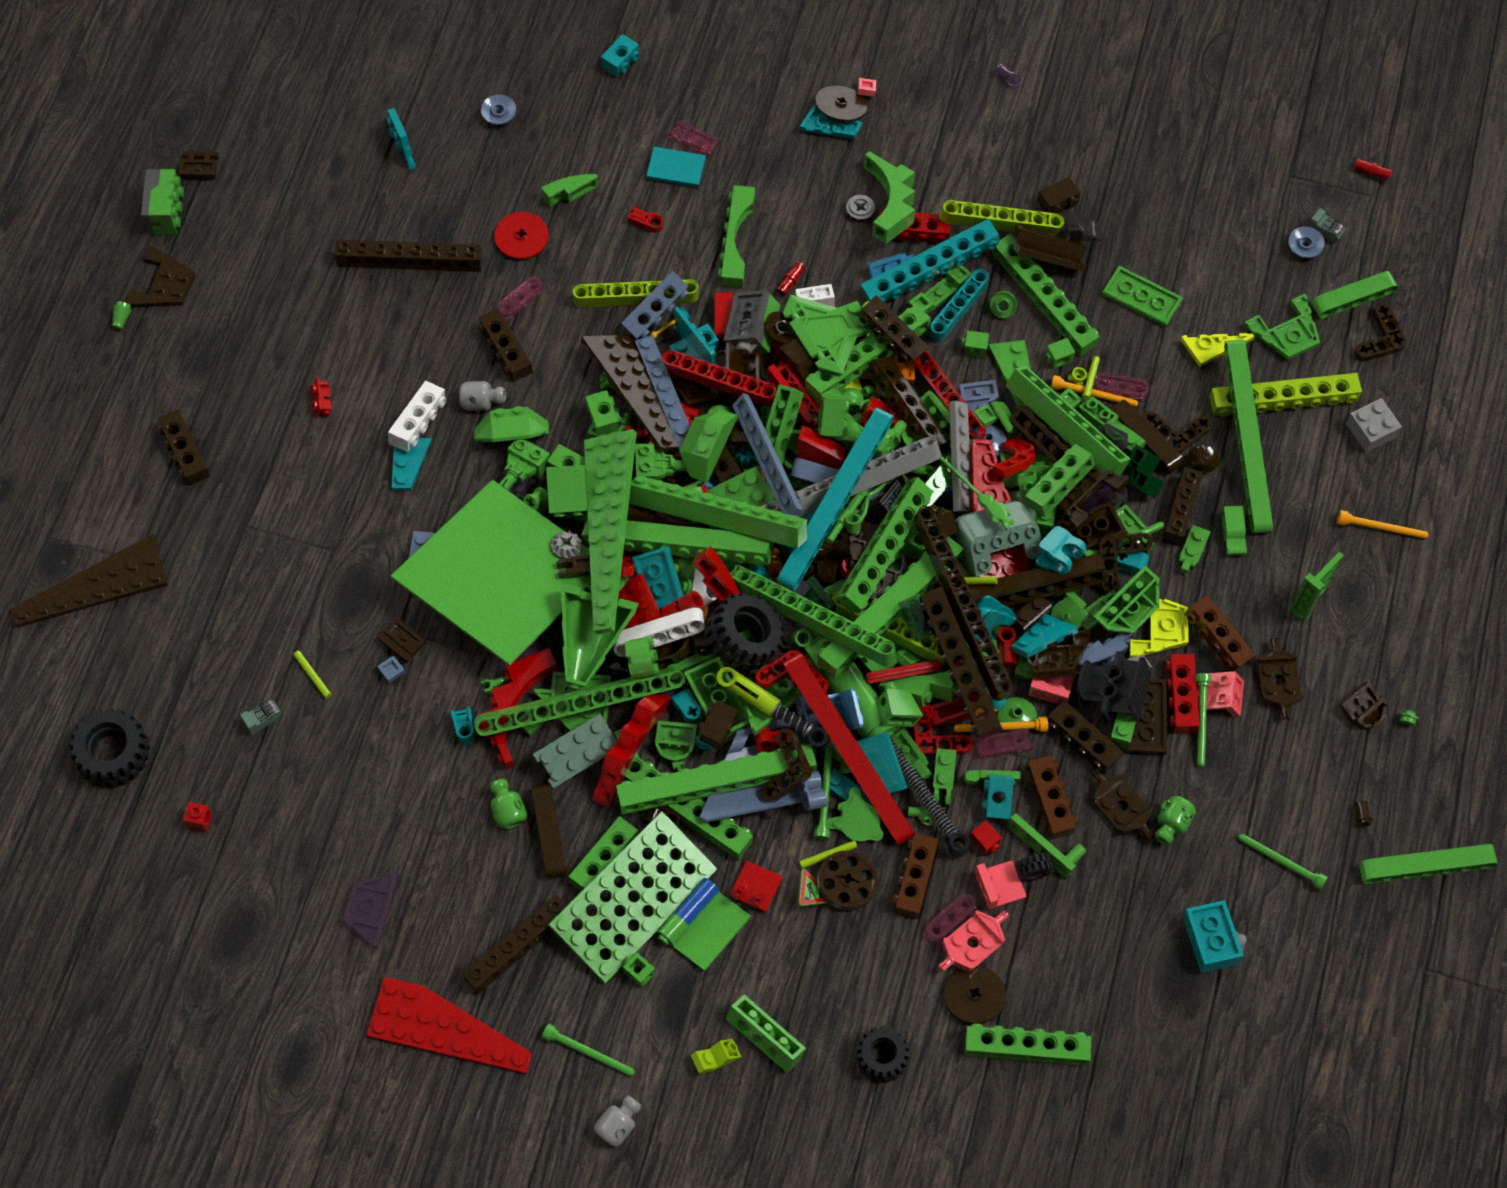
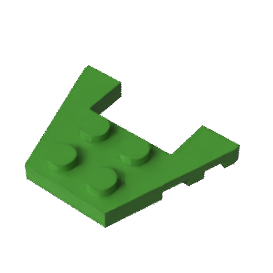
(1291, 336)

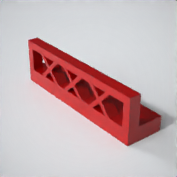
(803, 416)

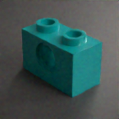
(620, 55)
(1002, 807)

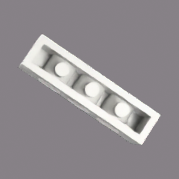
(416, 416)

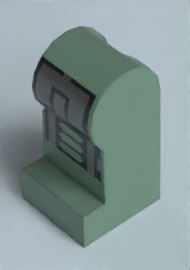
(1329, 228)
(261, 716)

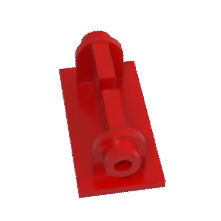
(320, 391)

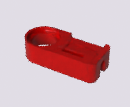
(643, 219)

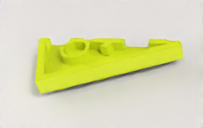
(1208, 348)

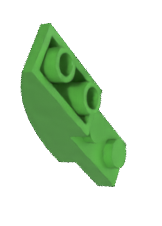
(1099, 415)

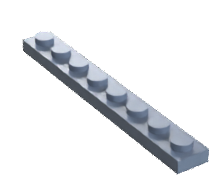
(663, 388)
(766, 456)

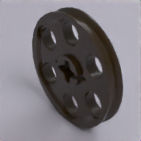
(856, 881)

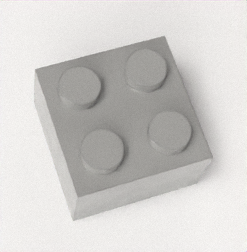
(1373, 425)

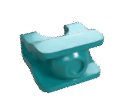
(1056, 549)
(994, 614)

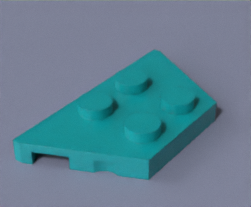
(397, 131)

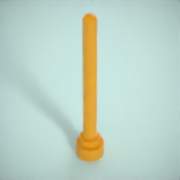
(1058, 383)
(1347, 519)
(1039, 724)

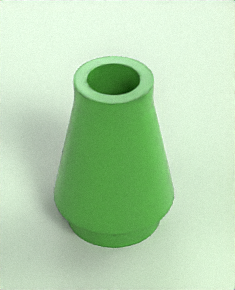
(120, 314)

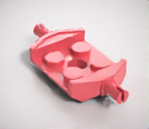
(984, 930)

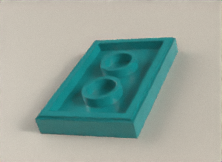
(676, 167)
(660, 575)
(884, 760)

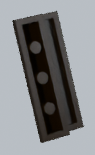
(1049, 248)
(795, 353)

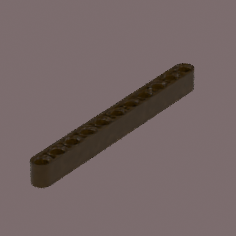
(962, 611)

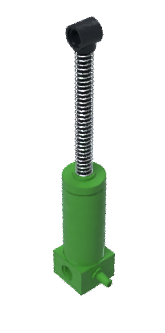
(853, 679)

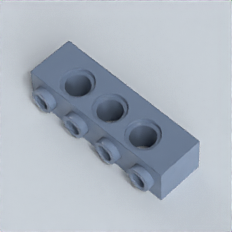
(671, 282)

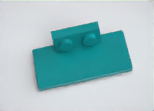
(692, 342)

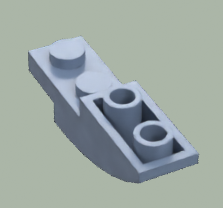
(1104, 654)

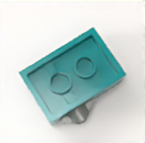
(1214, 936)

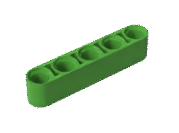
(1354, 294)

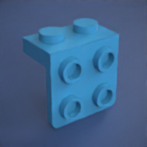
(847, 706)

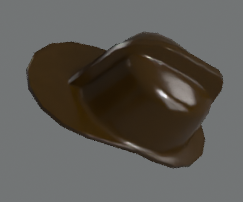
(675, 650)

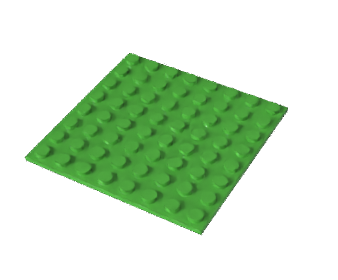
(492, 572)

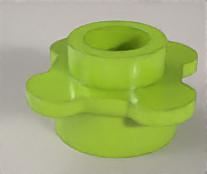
(1078, 372)

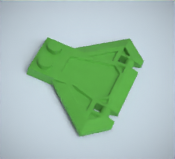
(826, 330)

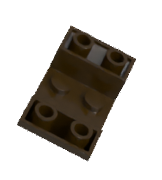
(840, 544)

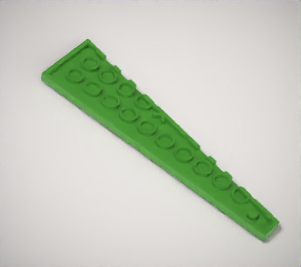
(608, 488)

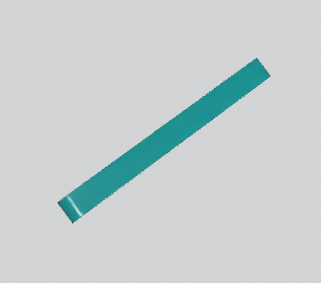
(836, 498)

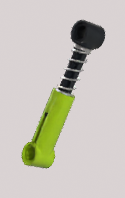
(770, 705)

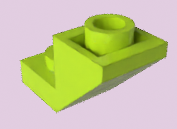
(716, 1057)

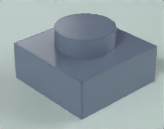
(391, 669)

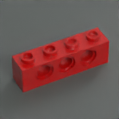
(923, 223)
(1184, 665)

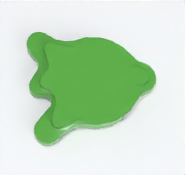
(857, 819)

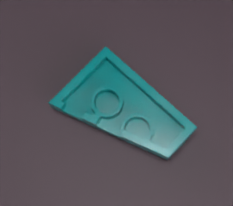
(818, 123)
(407, 465)
(1042, 634)

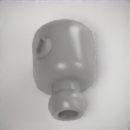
(479, 396)
(617, 1122)

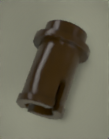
(1364, 818)

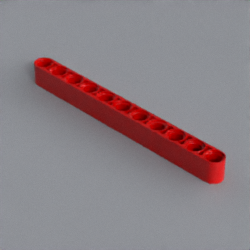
(849, 748)

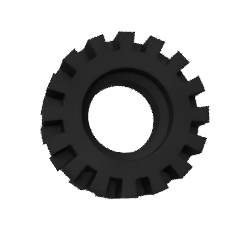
(1034, 867)

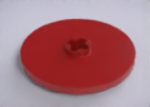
(518, 223)

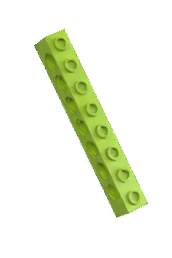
(1293, 388)

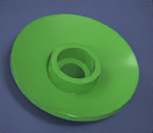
(1014, 704)

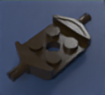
(1282, 665)
(1115, 791)

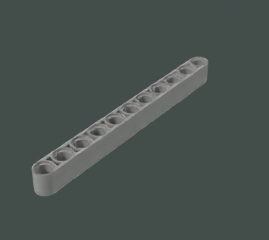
(877, 472)

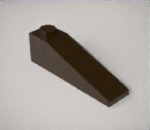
(1103, 523)

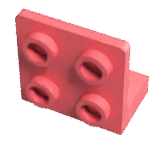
(1052, 688)
(1225, 693)
(999, 884)

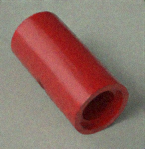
(688, 601)

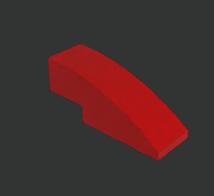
(715, 574)
(952, 712)

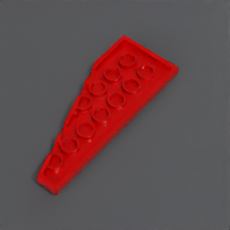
(1012, 559)
(427, 1022)

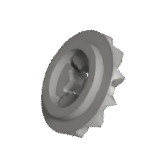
(860, 200)
(566, 551)

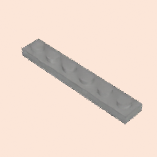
(960, 456)

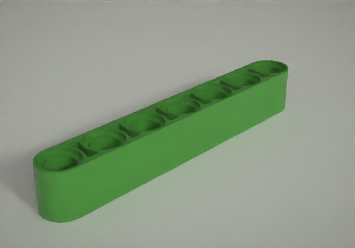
(1427, 864)

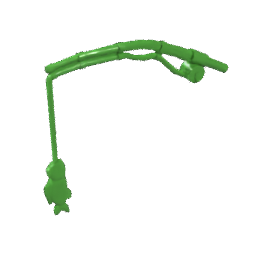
(853, 521)

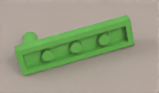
(1063, 864)

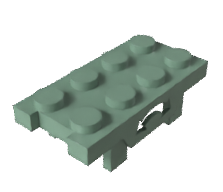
(576, 750)

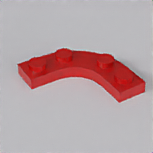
(1023, 457)

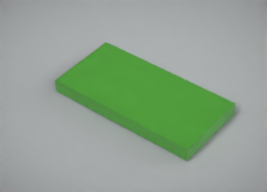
(1142, 296)

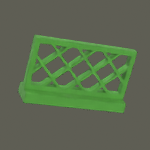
(1313, 588)

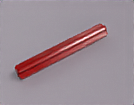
(903, 671)

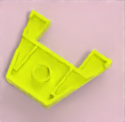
(1167, 630)

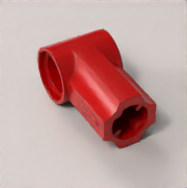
(1005, 650)
(767, 740)

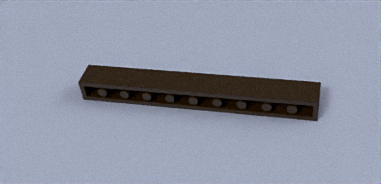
(1039, 583)

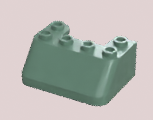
(982, 536)

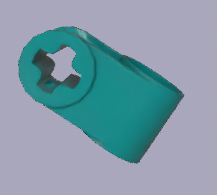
(1132, 561)
(686, 705)
(464, 723)

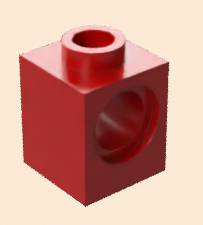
(197, 817)
(986, 838)

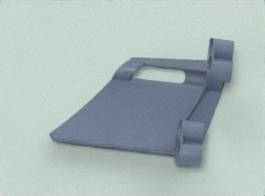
(751, 799)

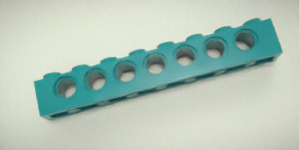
(935, 255)

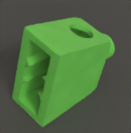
(898, 707)

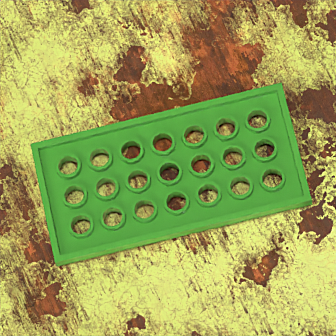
(619, 896)

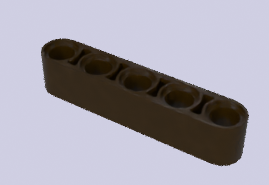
(1154, 441)
(548, 831)

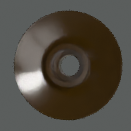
(779, 327)

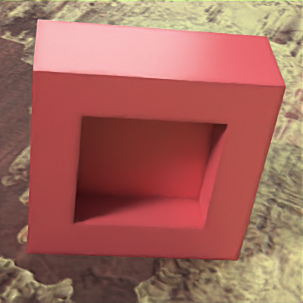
(866, 87)

